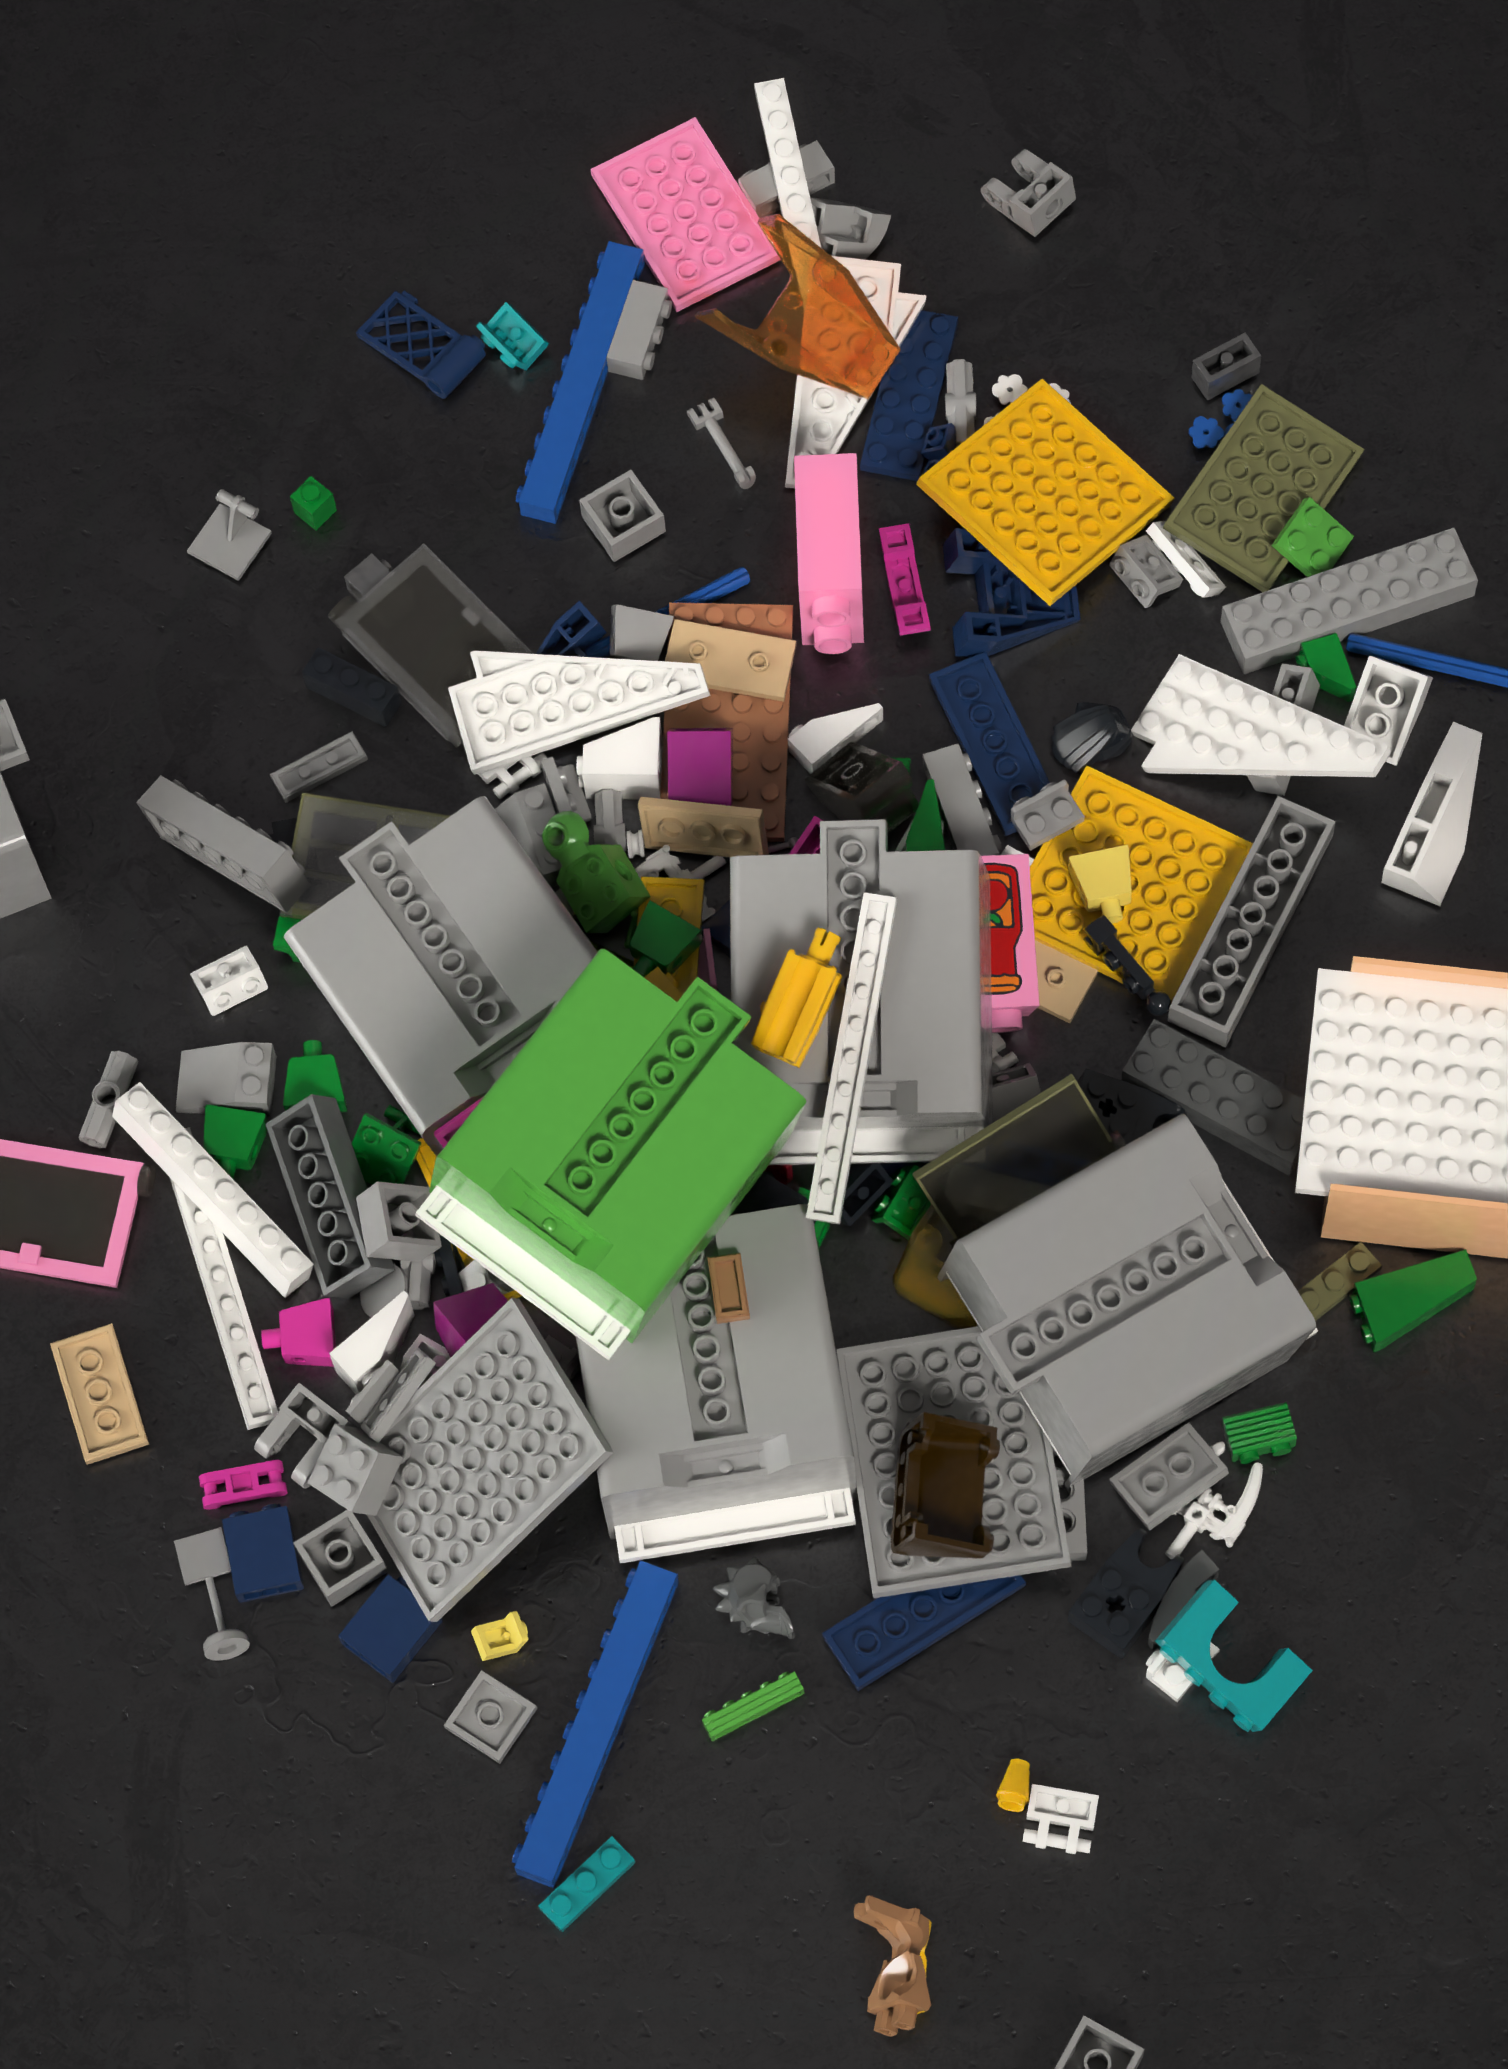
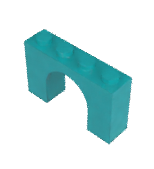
(1188, 1643)

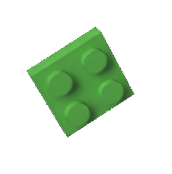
(1312, 539)

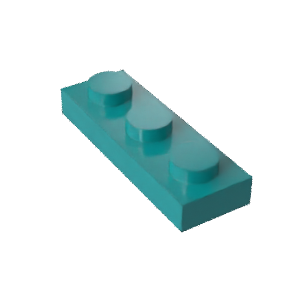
(586, 1884)

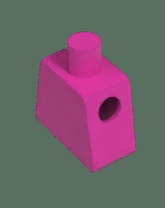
(304, 1334)

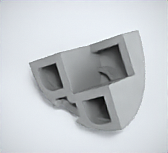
(848, 228)

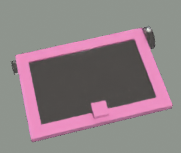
(67, 1211)

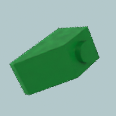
(1329, 665)

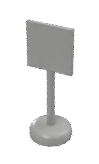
(201, 1559)

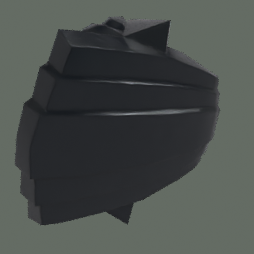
(1090, 736)

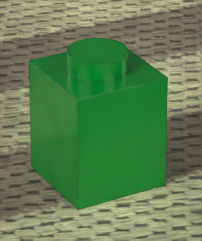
(313, 503)

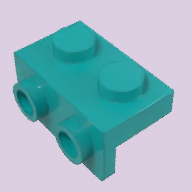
(513, 337)

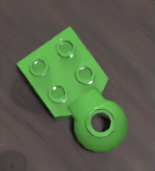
(592, 877)

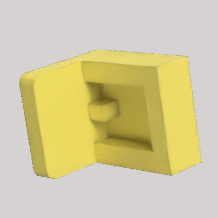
(500, 1636)

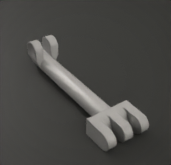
(744, 476)

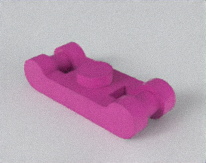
(242, 1484)

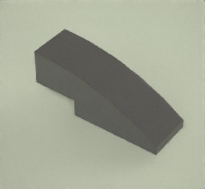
(1181, 1590)

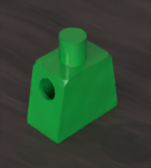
(662, 941)
(313, 1075)
(233, 1137)

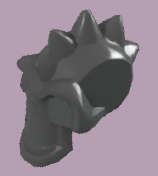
(752, 1599)

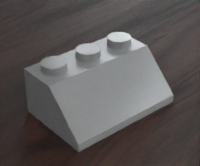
(526, 817)

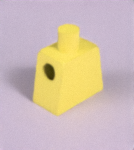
(1103, 880)

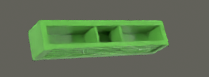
(752, 1705)

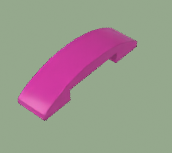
(904, 579)

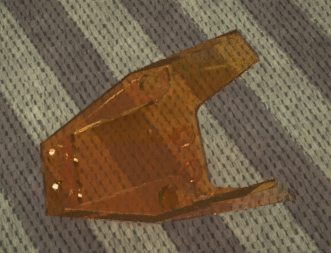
(819, 321)

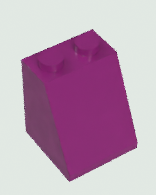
(700, 765)
(465, 1313)

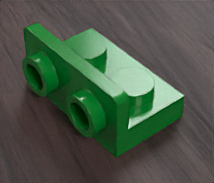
(903, 1203)

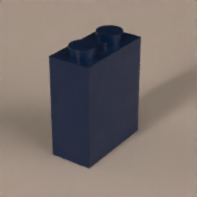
(262, 1553)
(388, 1628)

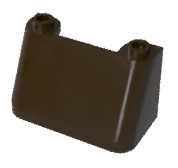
(942, 1488)

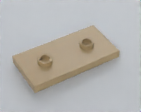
(734, 658)
(702, 828)
(1061, 982)
(99, 1394)

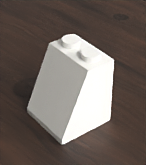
(624, 762)

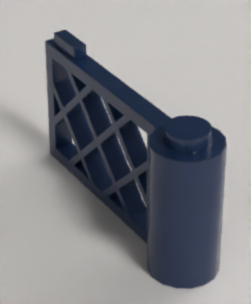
(451, 361)

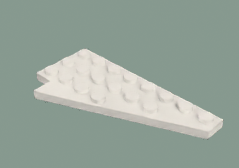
(826, 414)
(546, 701)
(1228, 727)

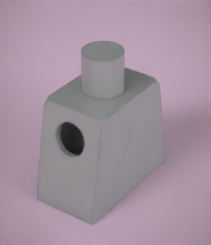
(637, 633)

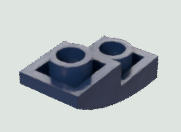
(938, 443)

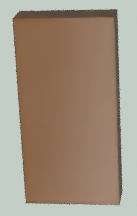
(728, 1288)

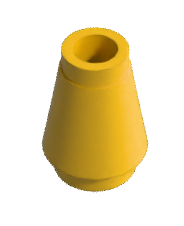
(1014, 1788)

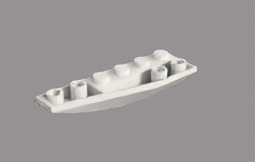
(1438, 821)

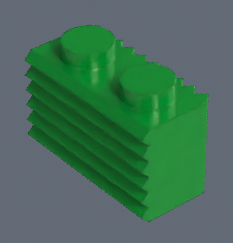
(1259, 1433)

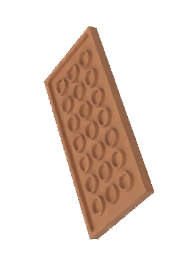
(757, 722)

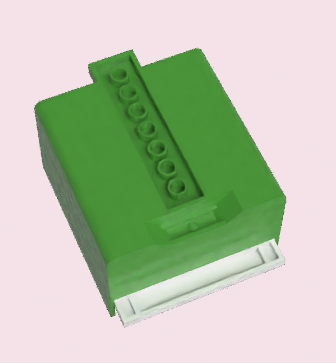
(611, 1151)

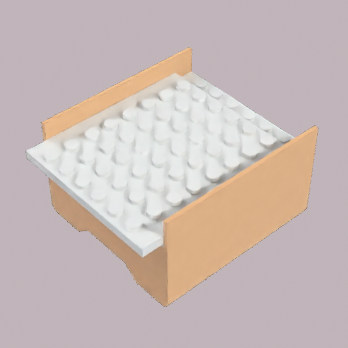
(1409, 1106)

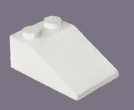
(1388, 704)
(373, 1343)

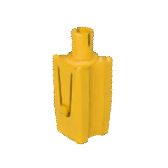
(798, 1001)

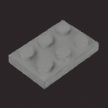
(1169, 1476)

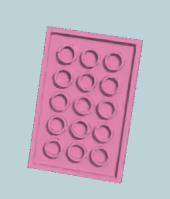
(685, 214)

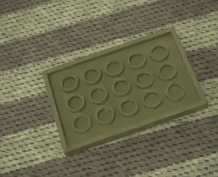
(1257, 482)

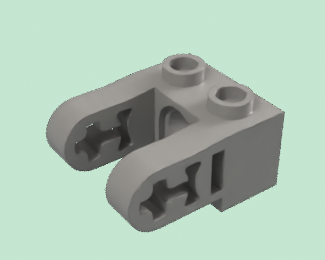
(1040, 202)
(310, 1412)

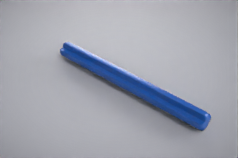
(705, 594)
(1427, 659)

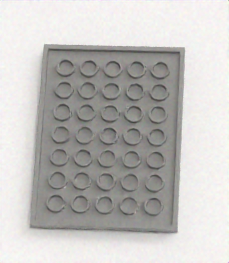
(950, 1377)
(483, 1460)

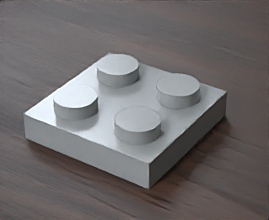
(490, 1716)

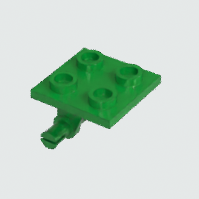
(383, 1149)

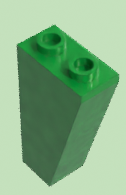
(1409, 1296)

